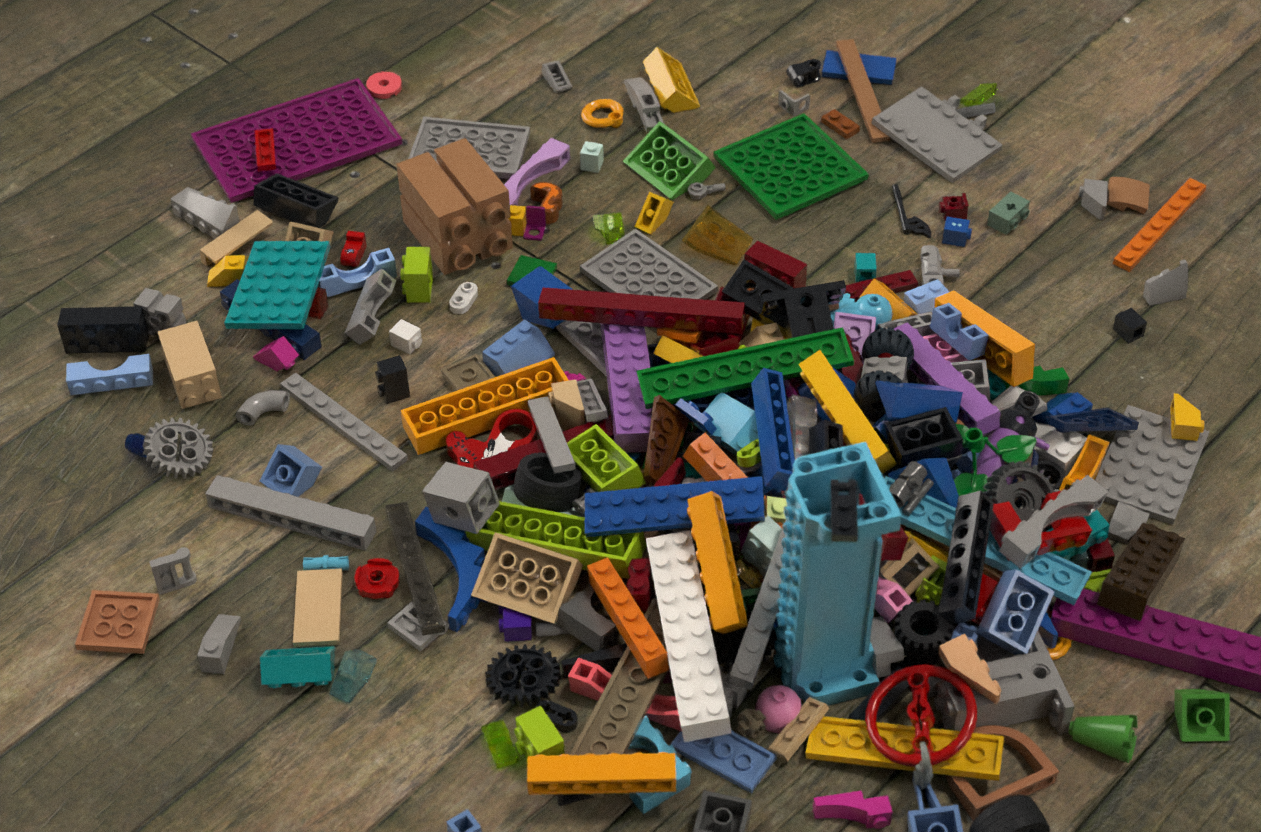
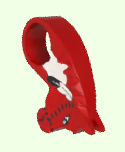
(468, 451)

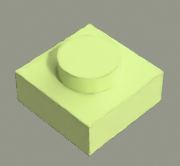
(775, 508)

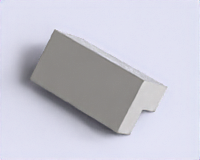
(886, 647)

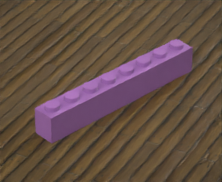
(935, 370)

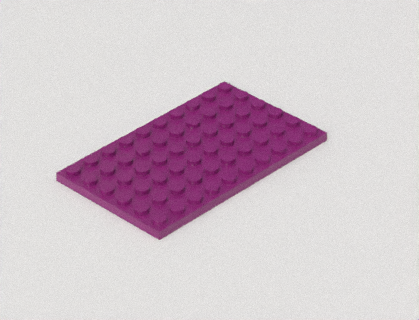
(308, 136)

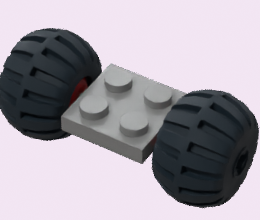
(885, 358)

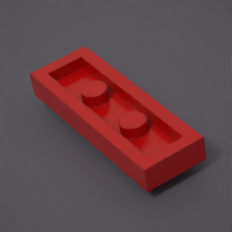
(265, 150)

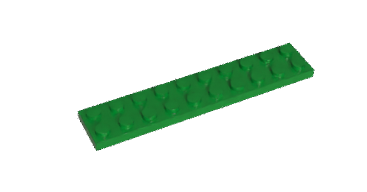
(739, 367)

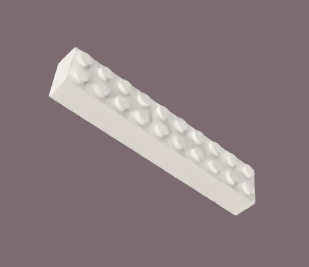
(688, 637)

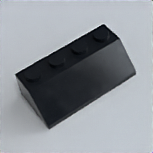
(294, 200)

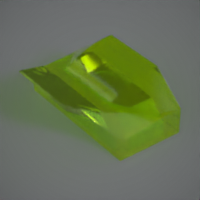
(610, 226)

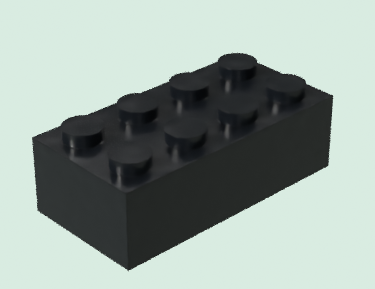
(103, 329)

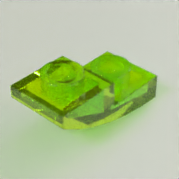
(500, 744)

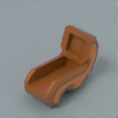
(551, 199)

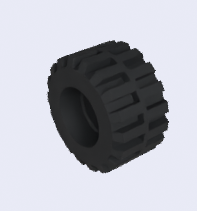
(922, 616)

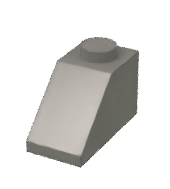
(1094, 197)

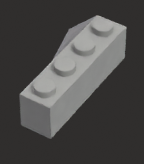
(205, 212)

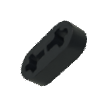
(558, 714)

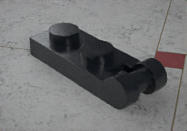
(843, 511)

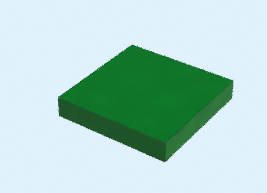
(526, 265)

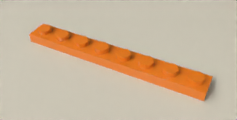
(1159, 224)

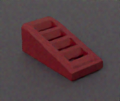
(674, 474)

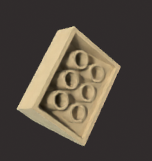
(526, 578)

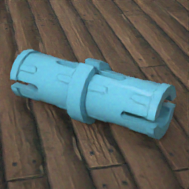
(326, 563)

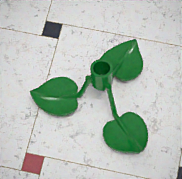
(1012, 448)

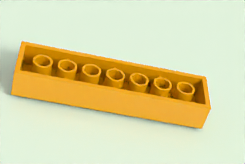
(478, 406)

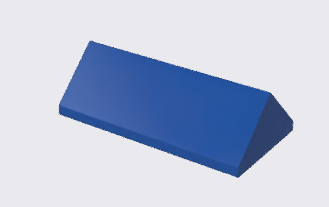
(912, 399)

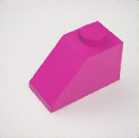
(277, 355)

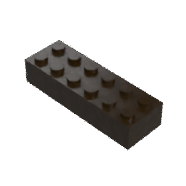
(1141, 571)

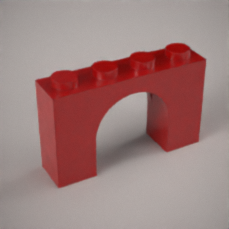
(1066, 531)

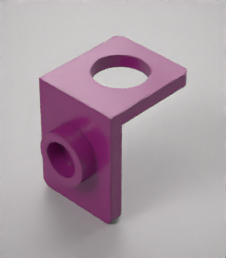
(535, 221)

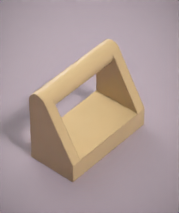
(910, 551)

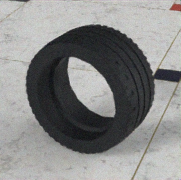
(542, 488)
(1011, 814)

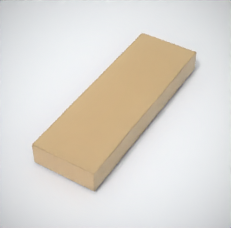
(798, 729)

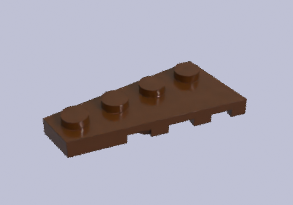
(664, 439)

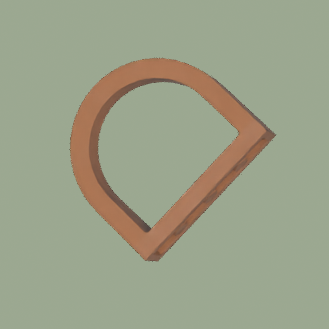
(1044, 774)

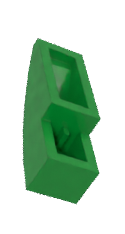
(1045, 382)

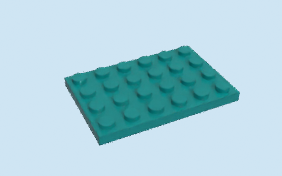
(278, 285)

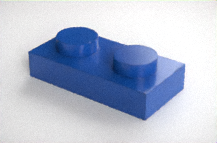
(692, 412)

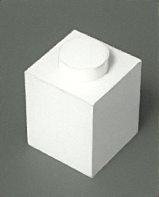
(405, 336)

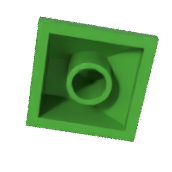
(1202, 715)

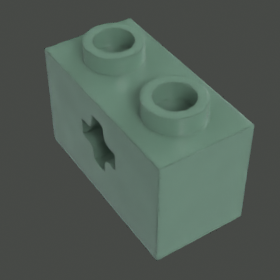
(1008, 213)

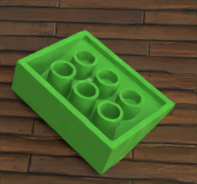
(669, 161)

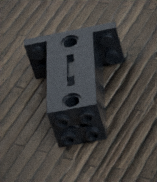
(804, 308)

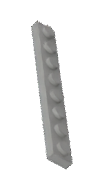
(344, 422)

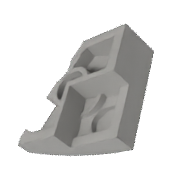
(1167, 285)

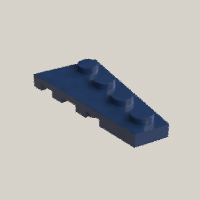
(1092, 420)

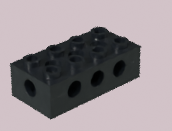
(753, 277)

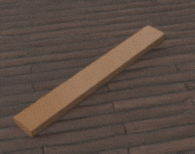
(861, 87)

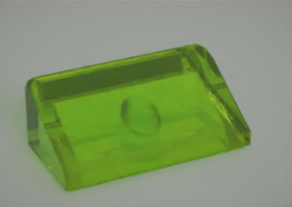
(979, 94)

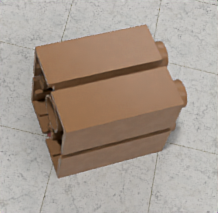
(455, 206)

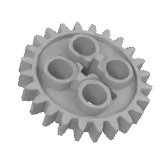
(161, 448)

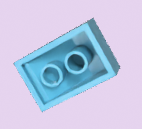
(733, 422)

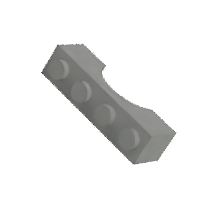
(363, 321)

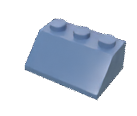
(517, 349)

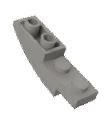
(645, 101)

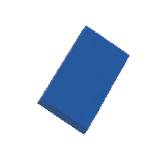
(878, 68)

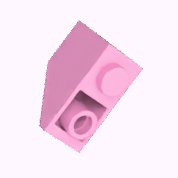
(890, 599)

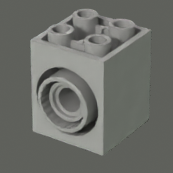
(461, 497)

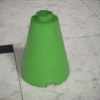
(1107, 734)

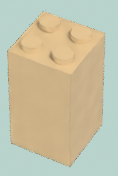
(189, 364)

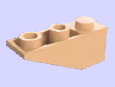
(962, 659)

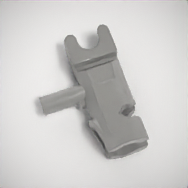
(931, 265)

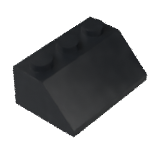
(923, 437)

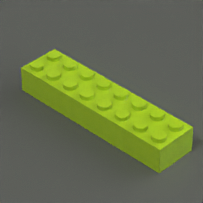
(560, 534)

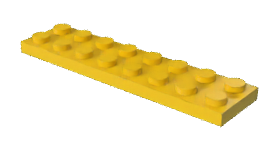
(850, 743)

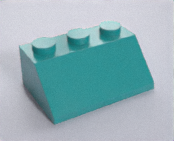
(297, 666)

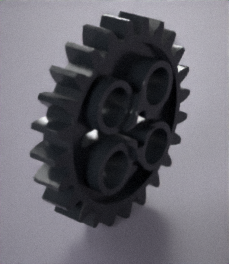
(520, 681)

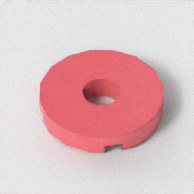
(391, 80)

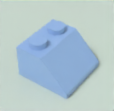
(923, 297)

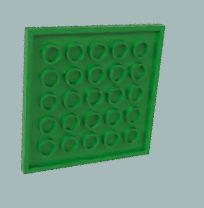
(790, 166)

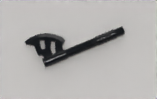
(907, 224)

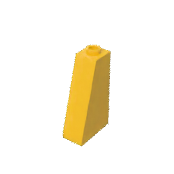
(674, 351)

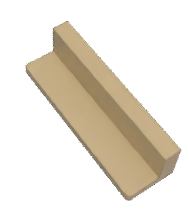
(234, 238)

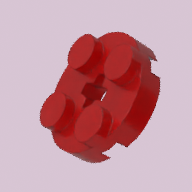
(377, 589)

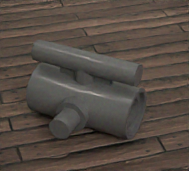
(909, 487)

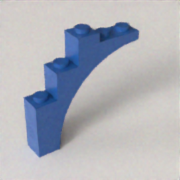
(465, 558)

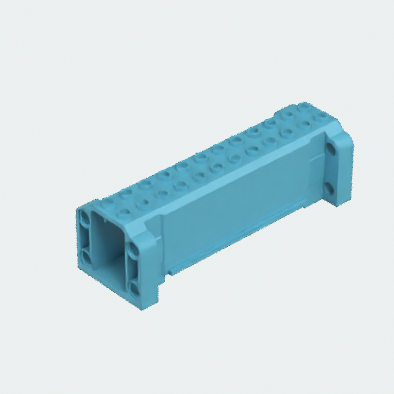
(828, 584)

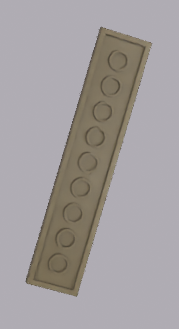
(622, 702)

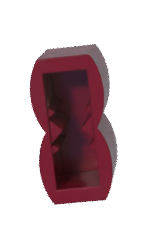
(641, 582)

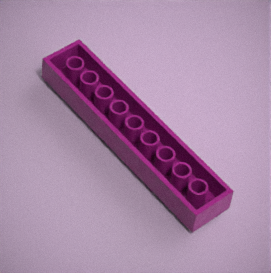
(1164, 640)

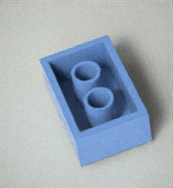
(1015, 612)

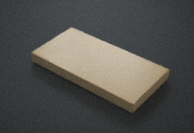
(318, 608)

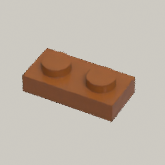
(840, 124)

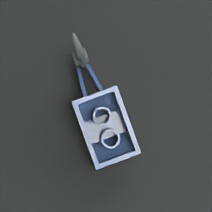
(936, 817)

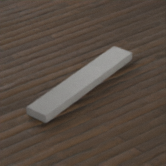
(551, 435)

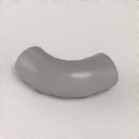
(260, 403)

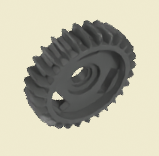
(1031, 490)

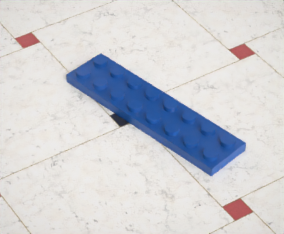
(667, 506)

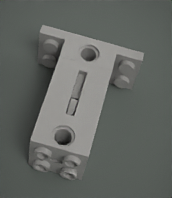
(1028, 688)

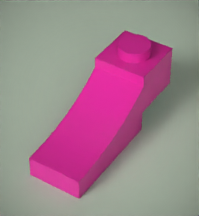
(873, 812)

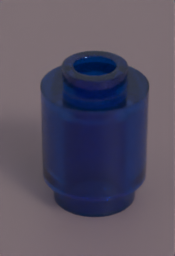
(134, 444)

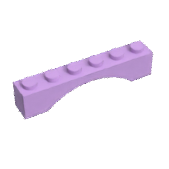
(548, 158)

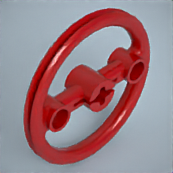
(914, 675)

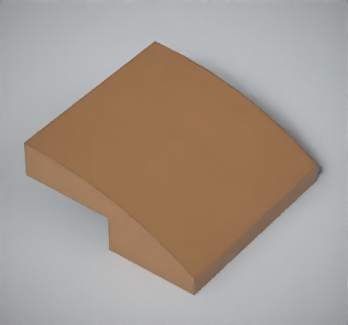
(1128, 193)

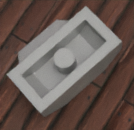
(1126, 522)

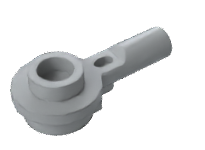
(698, 190)

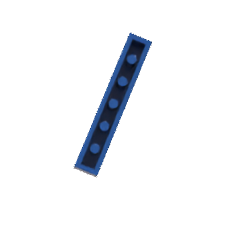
(773, 428)

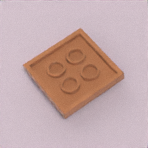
(117, 622)

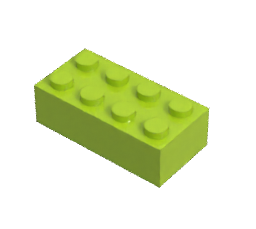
(603, 462)

